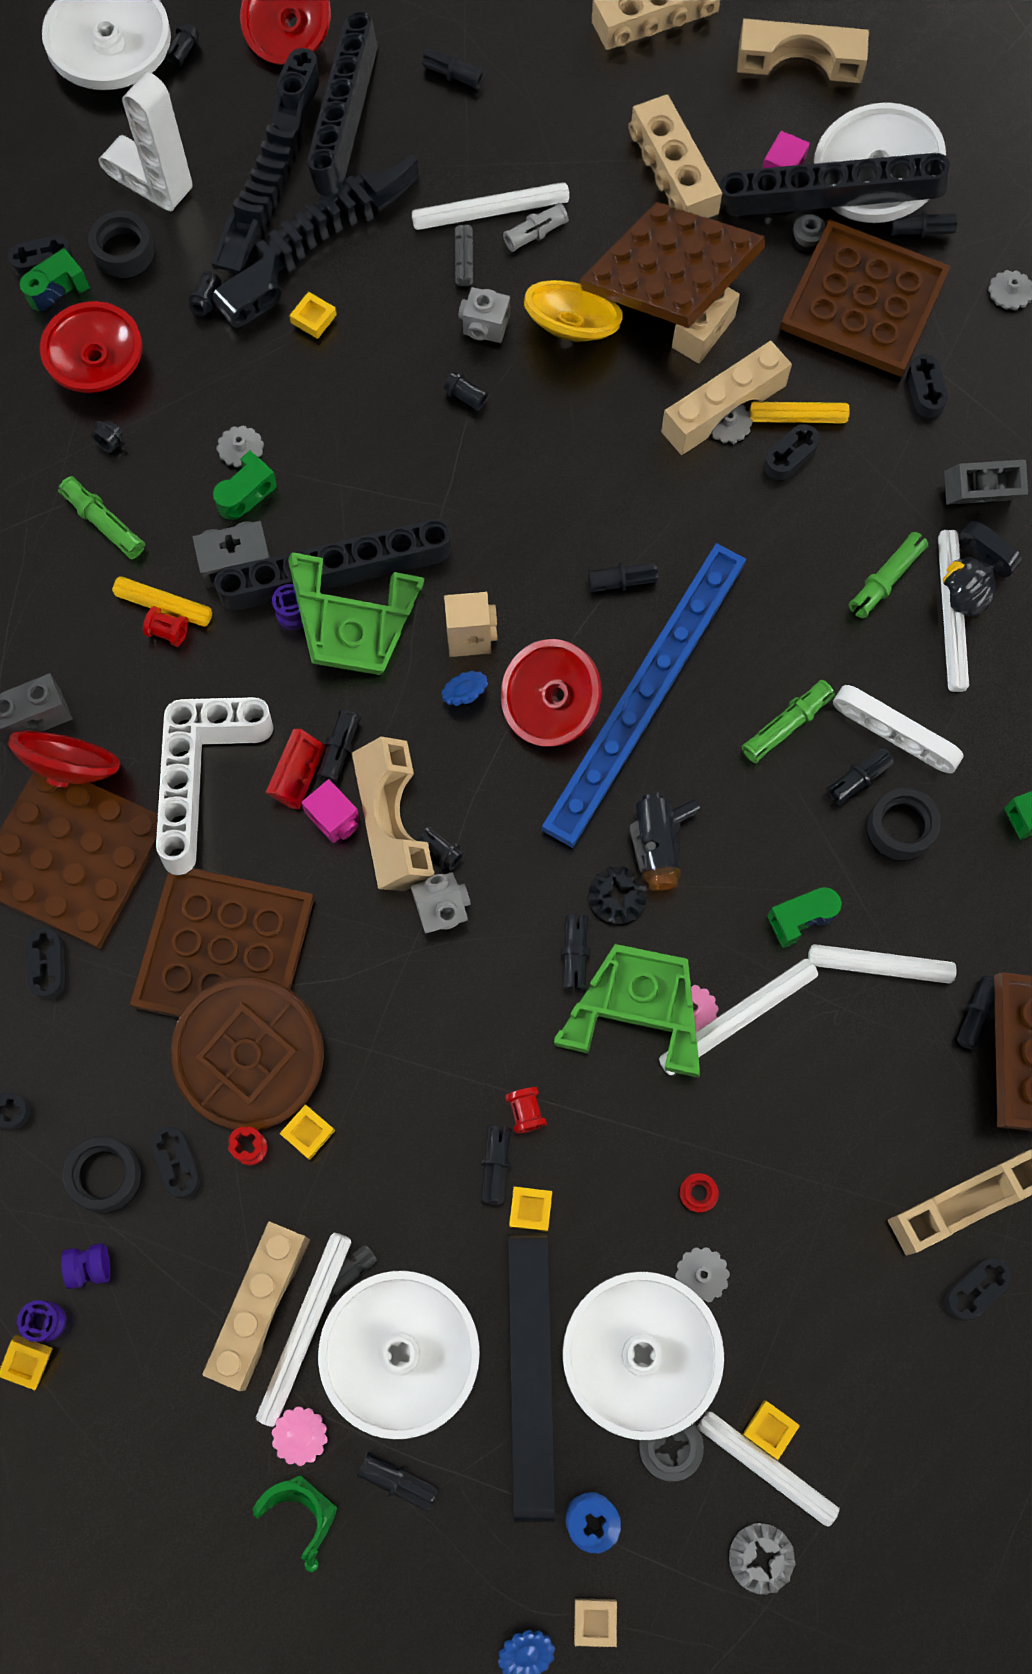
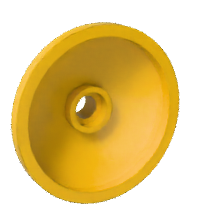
(571, 312)

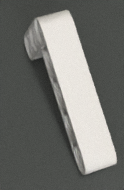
(155, 159)
(187, 768)

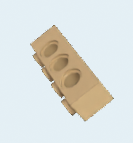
(630, 20)
(674, 158)

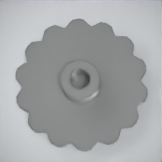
(1011, 290)
(733, 426)
(237, 443)
(703, 1273)

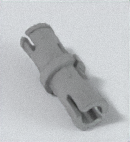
(517, 236)

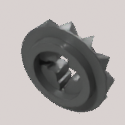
(687, 1457)

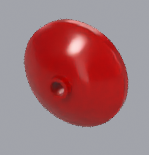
(269, 29)
(88, 333)
(532, 689)
(63, 757)

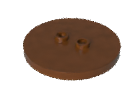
(247, 1053)

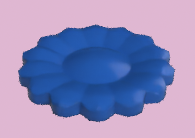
(464, 688)
(526, 1653)

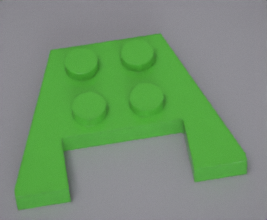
(346, 630)
(642, 991)

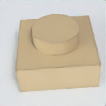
(595, 1622)

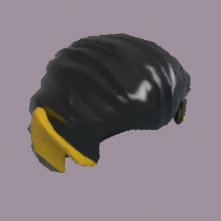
(970, 586)

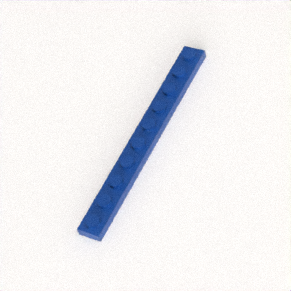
(643, 696)

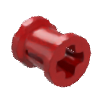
(157, 624)
(526, 1110)
(236, 1148)

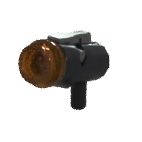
(656, 841)

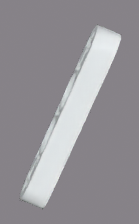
(898, 729)

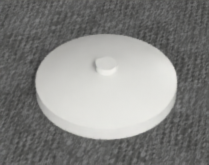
(106, 40)
(876, 133)
(398, 1354)
(643, 1355)

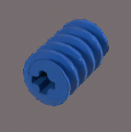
(587, 1538)

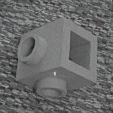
(485, 314)
(440, 902)

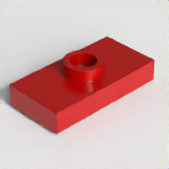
(296, 769)

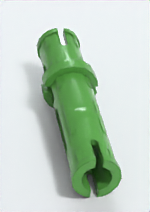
(90, 507)
(880, 585)
(798, 712)

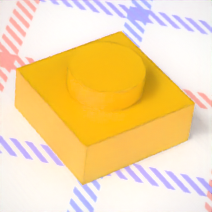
(313, 315)
(307, 1132)
(530, 1209)
(25, 1362)
(771, 1430)

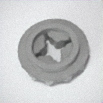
(744, 1551)

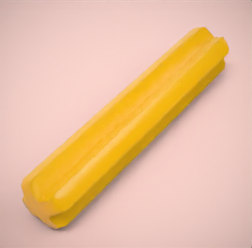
(799, 412)
(167, 602)

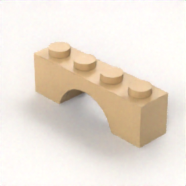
(836, 49)
(698, 413)
(381, 775)
(964, 1204)
(254, 1307)

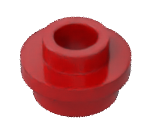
(707, 1184)

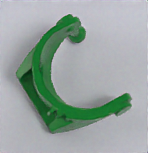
(302, 1492)

